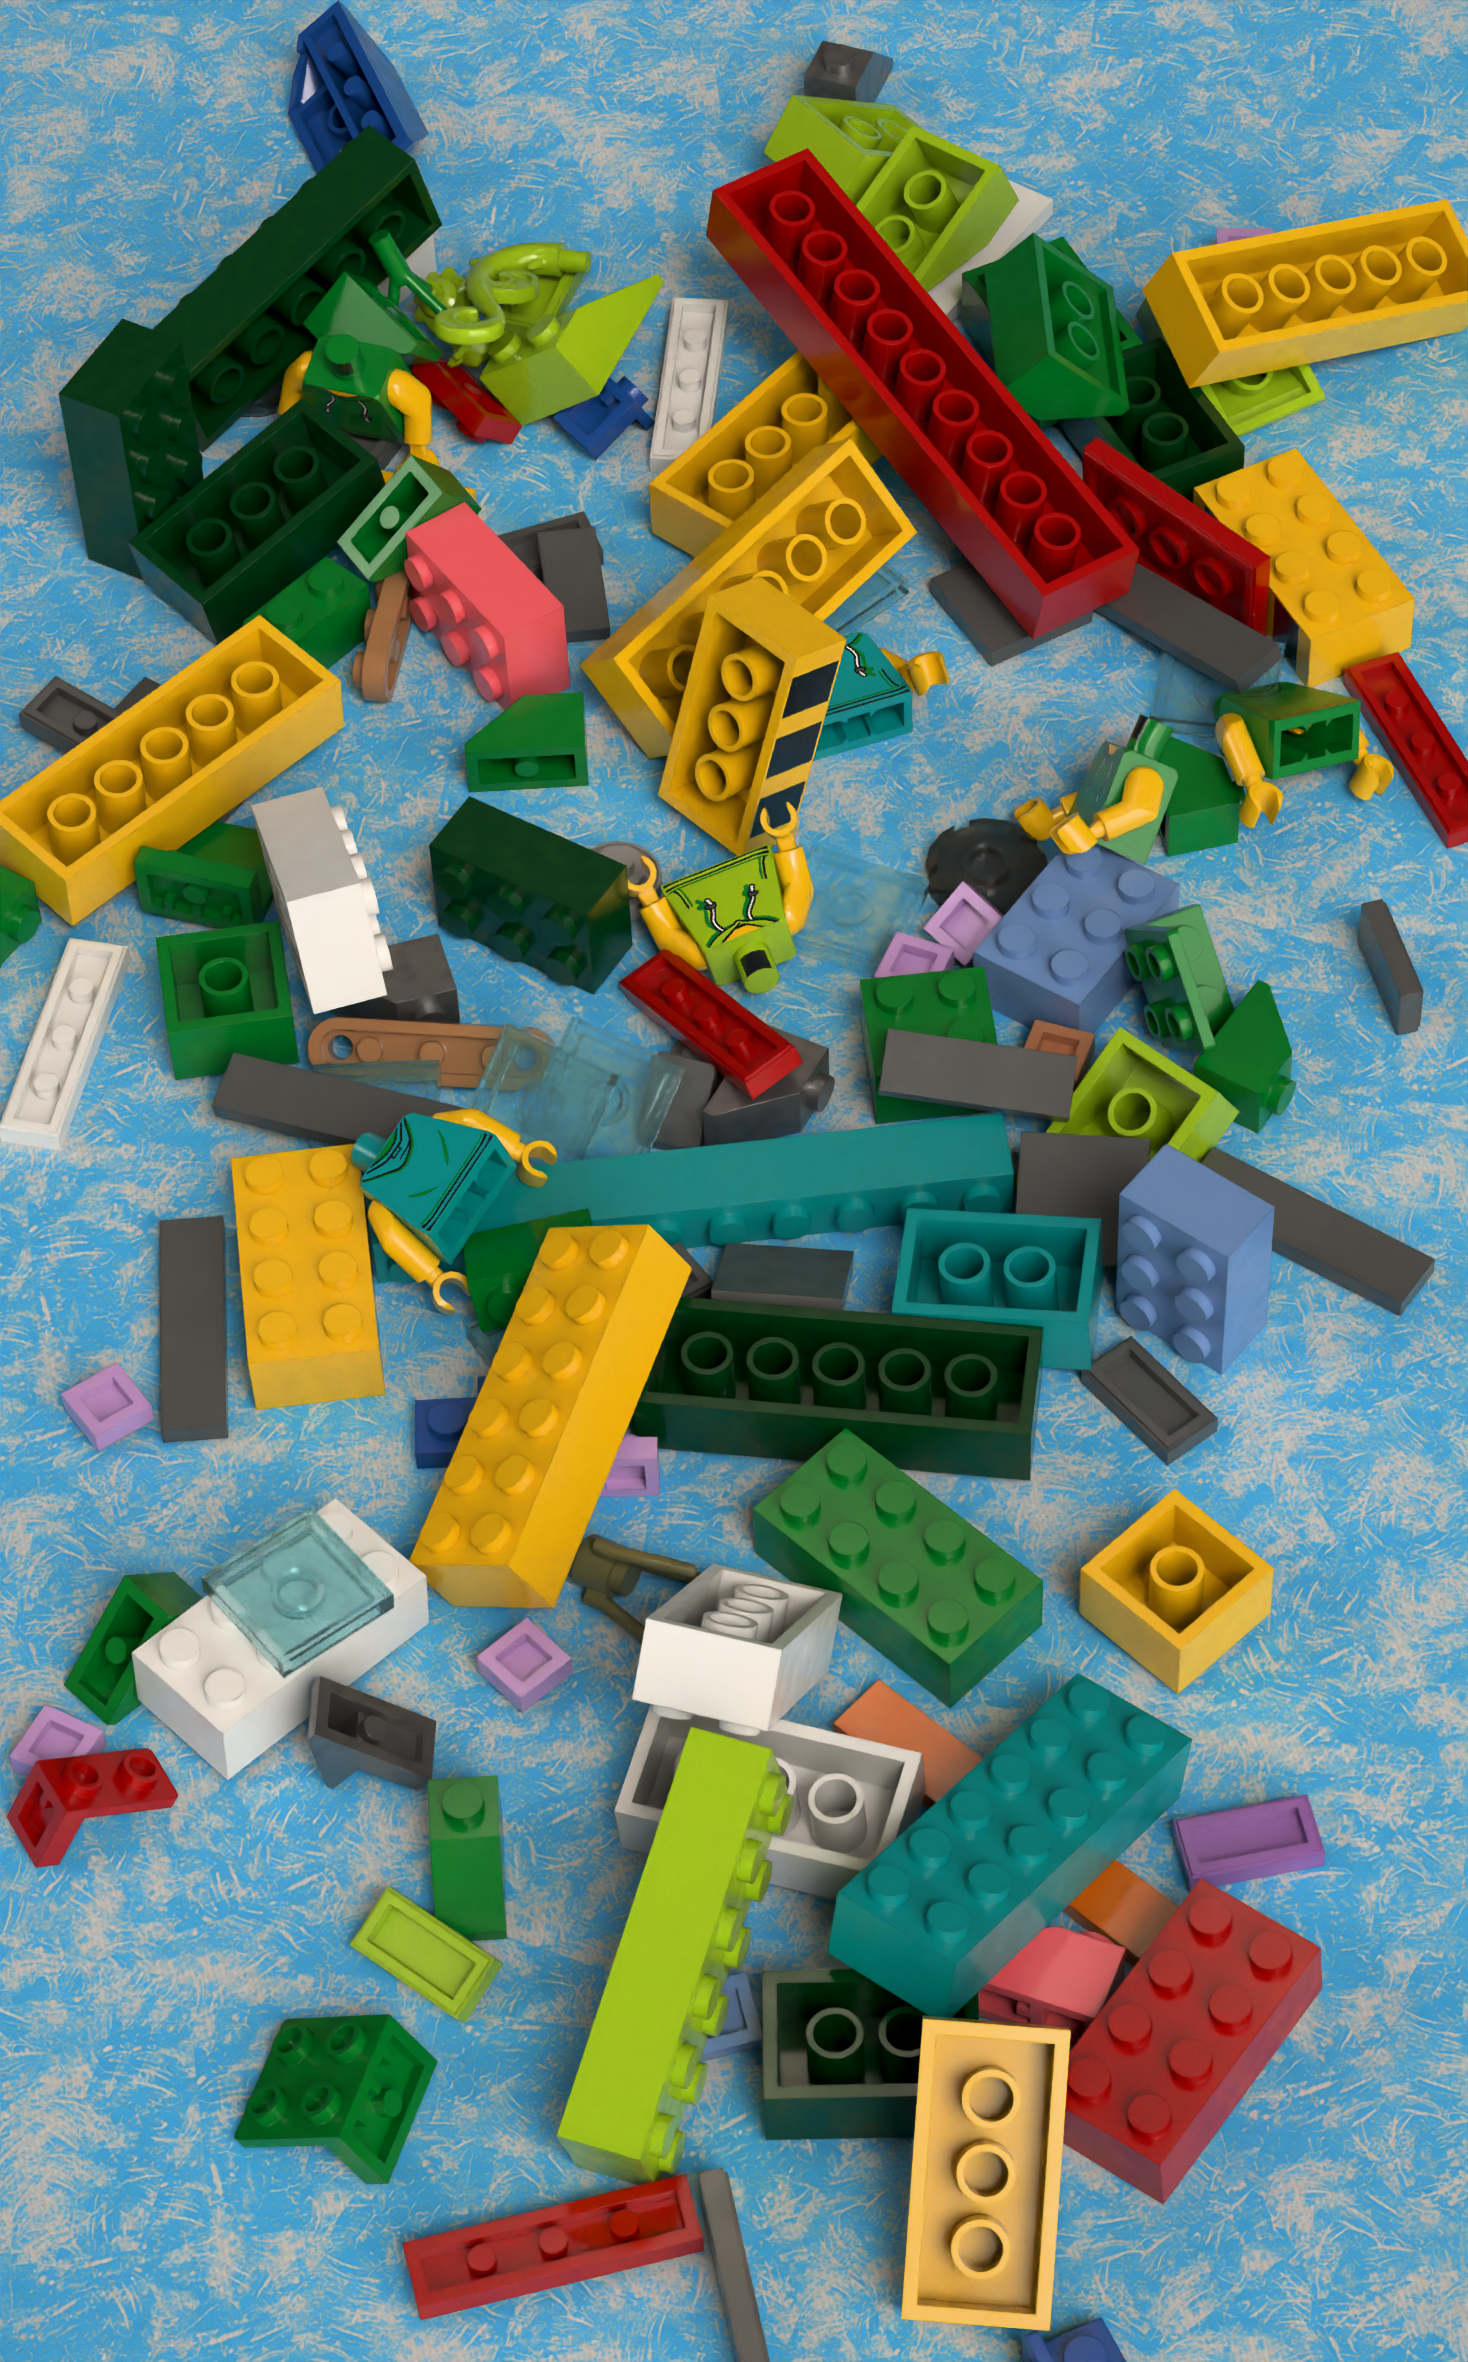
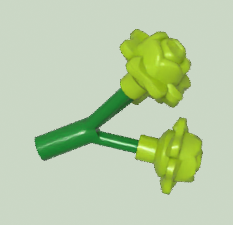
(431, 295)

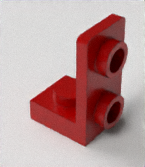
(80, 1787)

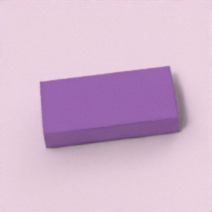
(1248, 1842)

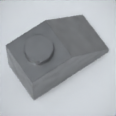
(846, 73)
(416, 987)
(777, 1111)

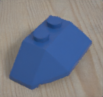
(344, 87)

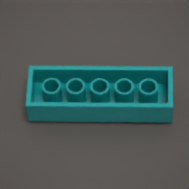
(1008, 1847)

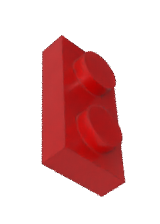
(477, 410)

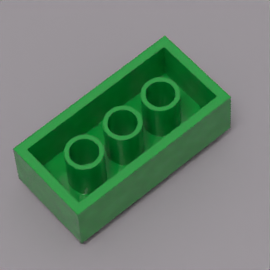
(907, 1565)

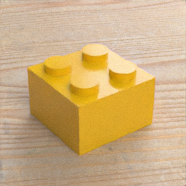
(1176, 1590)

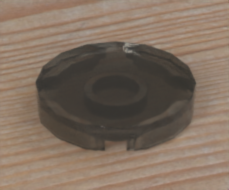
(989, 856)

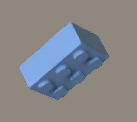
(1066, 939)
(1193, 1259)

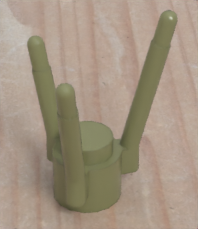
(614, 1570)

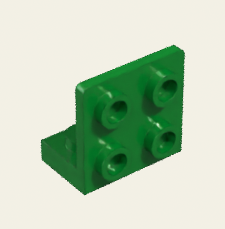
(208, 880)
(1179, 978)
(342, 2088)

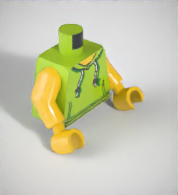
(734, 914)

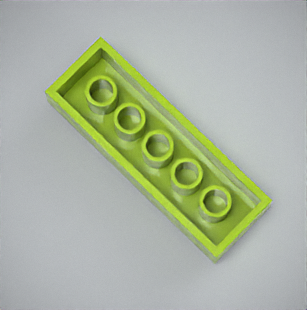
(676, 1960)

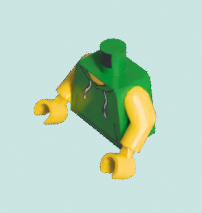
(363, 392)
(1291, 731)
(1117, 802)

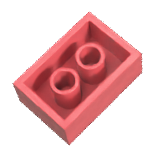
(486, 608)

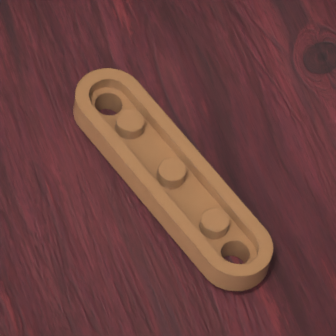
(386, 639)
(459, 1047)

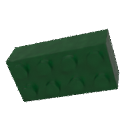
(129, 438)
(257, 521)

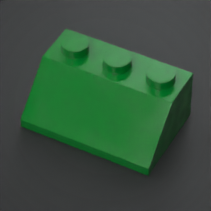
(1055, 334)

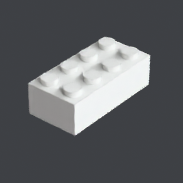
(323, 899)
(736, 1649)
(227, 1696)
(845, 1791)

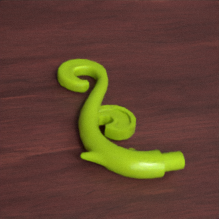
(505, 278)

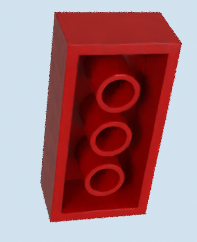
(1185, 2038)

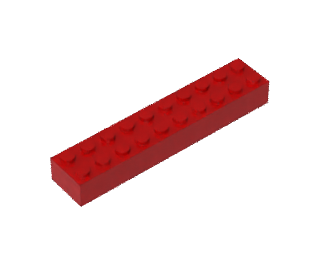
(922, 393)

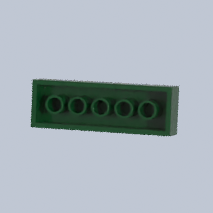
(250, 312)
(796, 1376)

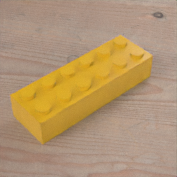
(1313, 293)
(749, 454)
(808, 536)
(168, 767)
(550, 1417)

